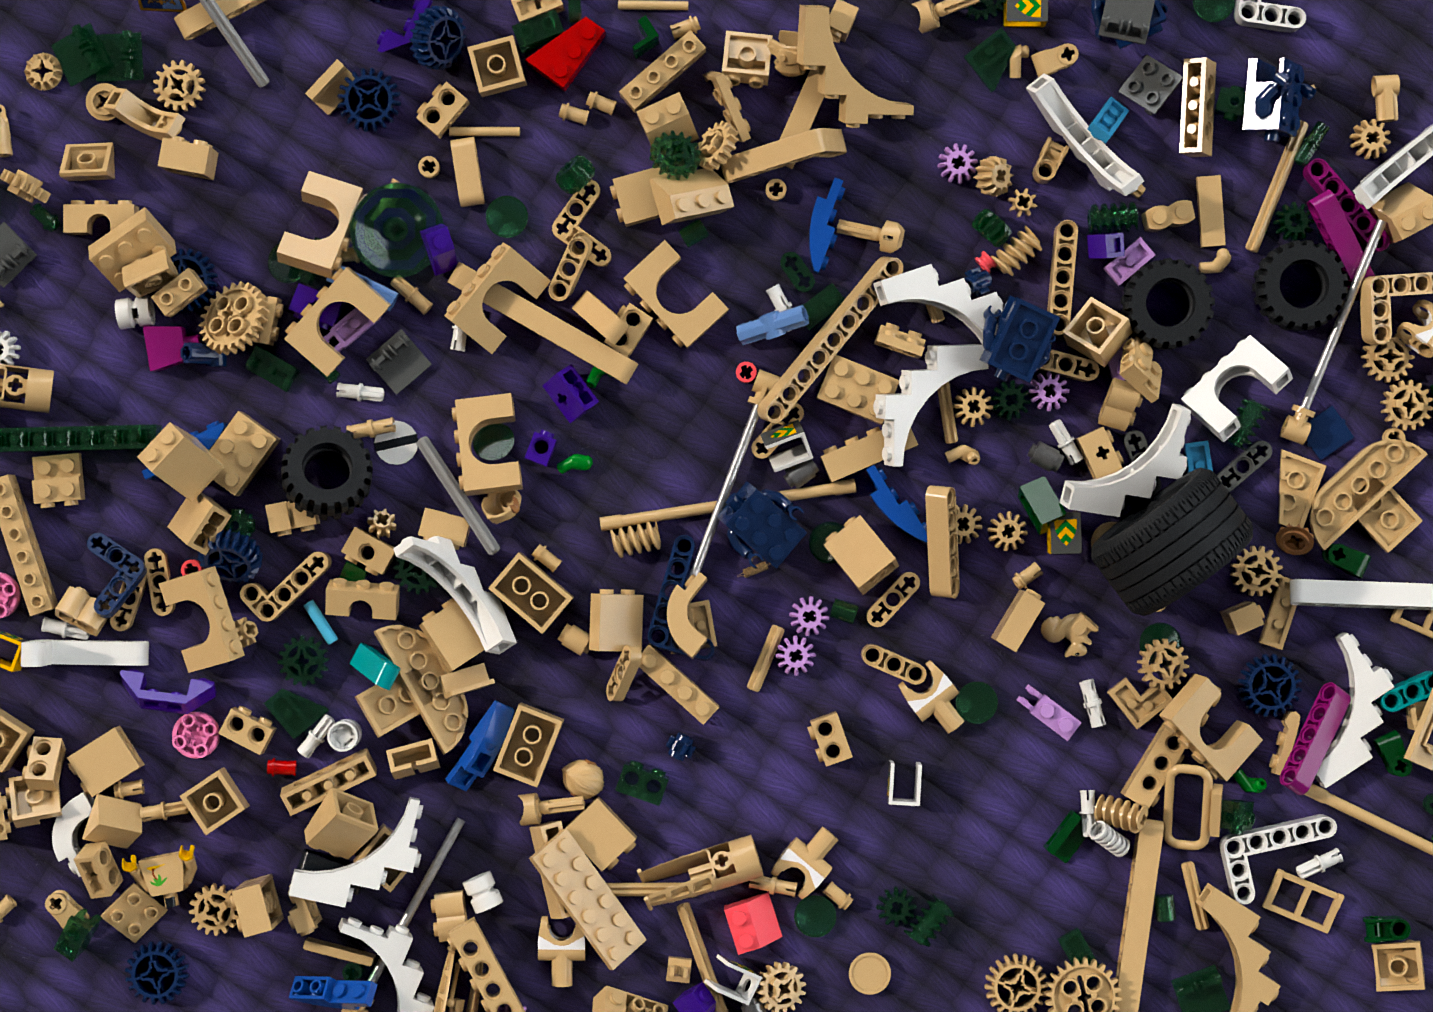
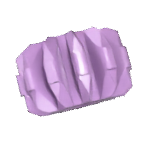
(953, 156)
(1056, 389)
(810, 624)
(793, 647)

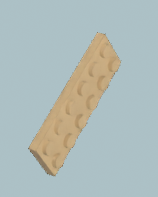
(587, 899)

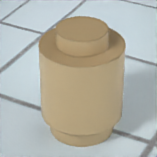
(575, 639)

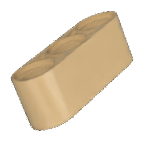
(467, 172)
(562, 276)
(600, 317)
(904, 668)

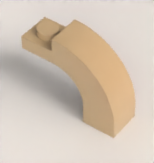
(143, 116)
(683, 633)

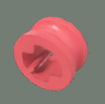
(985, 262)
(753, 374)
(194, 563)

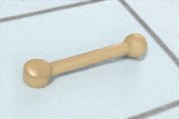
(450, 1001)

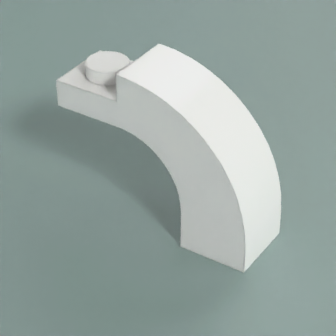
(67, 826)

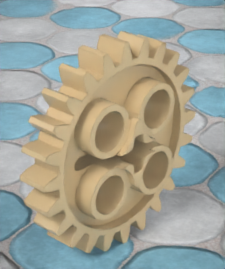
(234, 318)
(1102, 991)

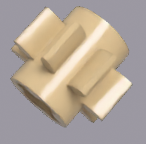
(1022, 196)
(381, 529)
(246, 631)

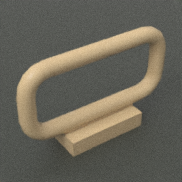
(1210, 807)

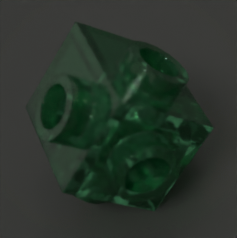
(1224, 106)
(245, 521)
(1237, 816)

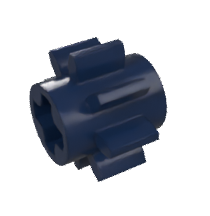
(978, 281)
(680, 746)

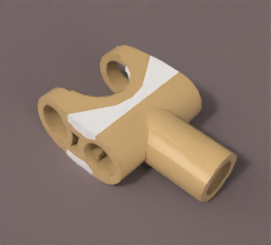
(1421, 336)
(935, 700)
(808, 859)
(560, 952)

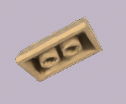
(691, 198)

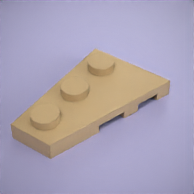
(724, 96)
(1297, 487)

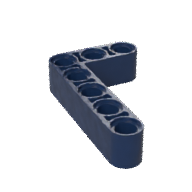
(671, 579)

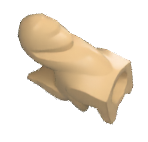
(1074, 628)

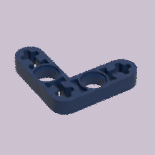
(124, 574)

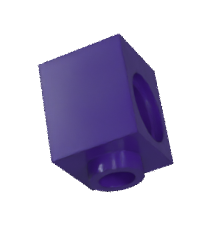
(1105, 245)
(533, 455)

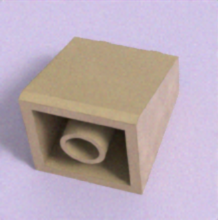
(1404, 210)
(181, 461)
(861, 554)
(341, 824)

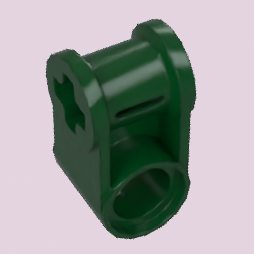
(1349, 560)
(1392, 749)
(1381, 928)

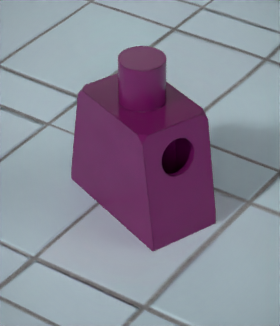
(165, 344)

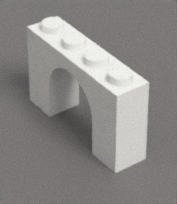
(1246, 359)

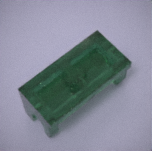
(272, 368)
(77, 935)

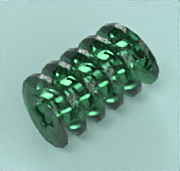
(1112, 217)
(1247, 420)
(930, 922)

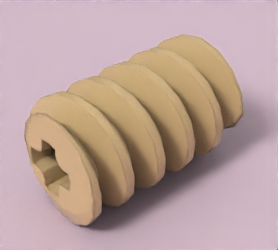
(1017, 252)
(636, 539)
(1121, 814)

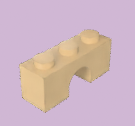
(80, 217)
(381, 597)

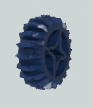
(437, 37)
(376, 91)
(206, 277)
(233, 556)
(1265, 676)
(157, 981)

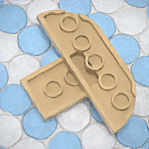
(1365, 495)
(414, 690)

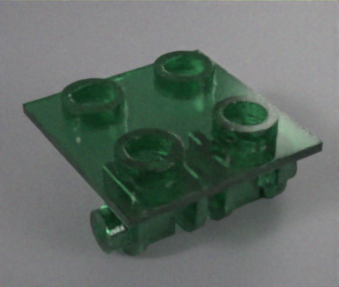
(80, 54)
(124, 55)
(1201, 991)

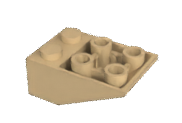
(616, 1000)

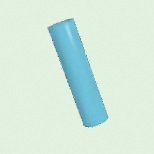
(320, 622)

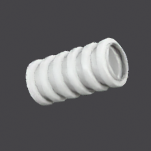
(1109, 838)

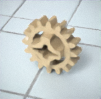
(171, 90)
(717, 145)
(25, 186)
(1387, 366)
(1404, 414)
(1255, 579)
(1166, 672)
(211, 901)
(790, 984)

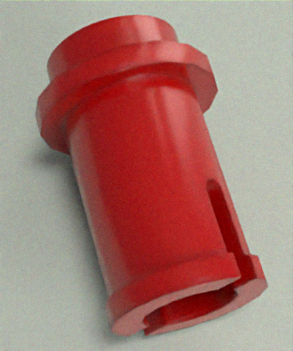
(281, 767)

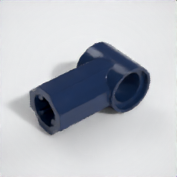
(201, 354)

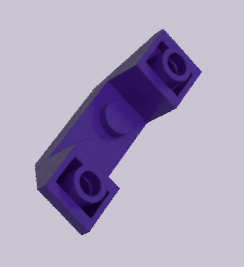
(392, 39)
(199, 693)

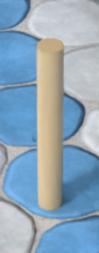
(652, 5)
(484, 131)

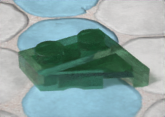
(991, 58)
(294, 711)

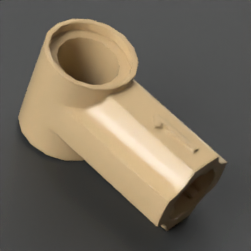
(1385, 90)

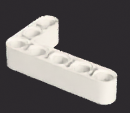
(1258, 18)
(84, 652)
(1266, 844)

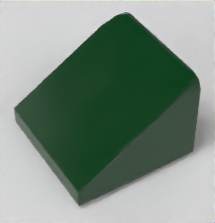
(353, 572)

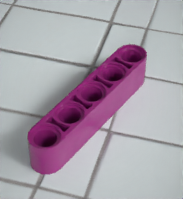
(1342, 193)
(1338, 234)
(1315, 738)

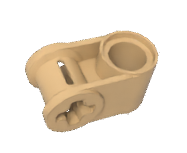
(1050, 60)
(1051, 157)
(65, 909)

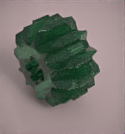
(575, 174)
(1286, 224)
(991, 227)
(1013, 407)
(904, 907)

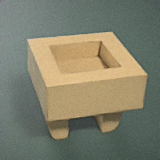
(679, 969)

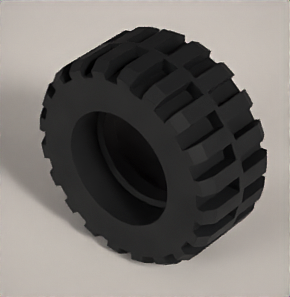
(1330, 279)
(1194, 287)
(326, 444)

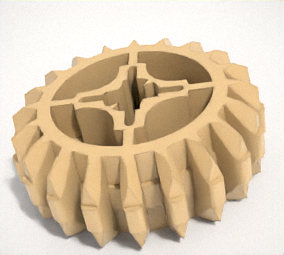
(1021, 966)

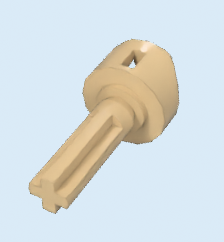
(930, 12)
(875, 233)
(535, 807)

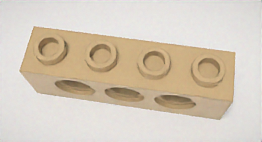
(662, 71)
(1197, 107)
(338, 775)

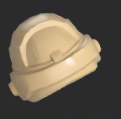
(786, 55)

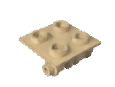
(134, 912)

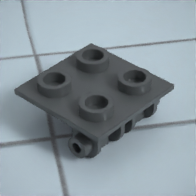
(1127, 20)
(1150, 84)
(13, 254)
(398, 361)

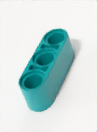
(375, 666)
(1400, 695)

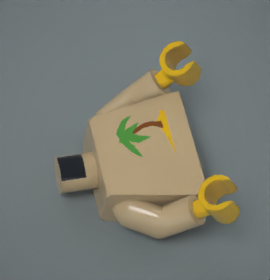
(164, 873)

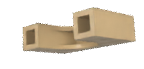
(322, 255)
(502, 266)
(644, 282)
(306, 334)
(471, 416)
(206, 590)
(1184, 719)

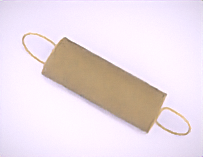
(752, 571)

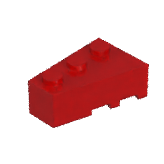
(567, 53)

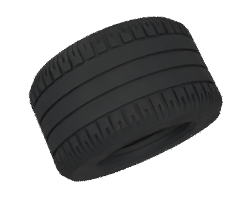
(1172, 542)

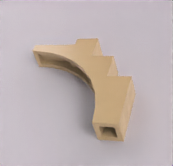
(817, 49)
(1248, 955)

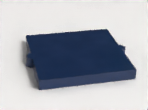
(1327, 433)

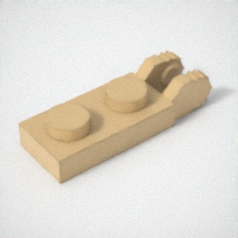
(1285, 741)

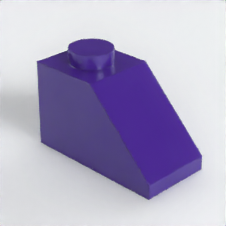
(439, 248)
(696, 1000)

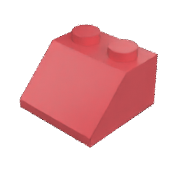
(752, 922)

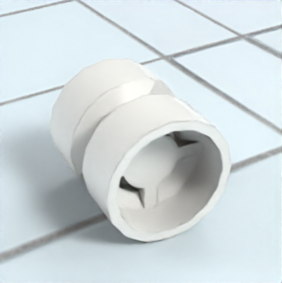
(127, 316)
(344, 735)
(482, 892)

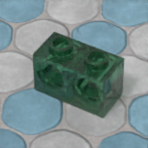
(538, 30)
(640, 789)

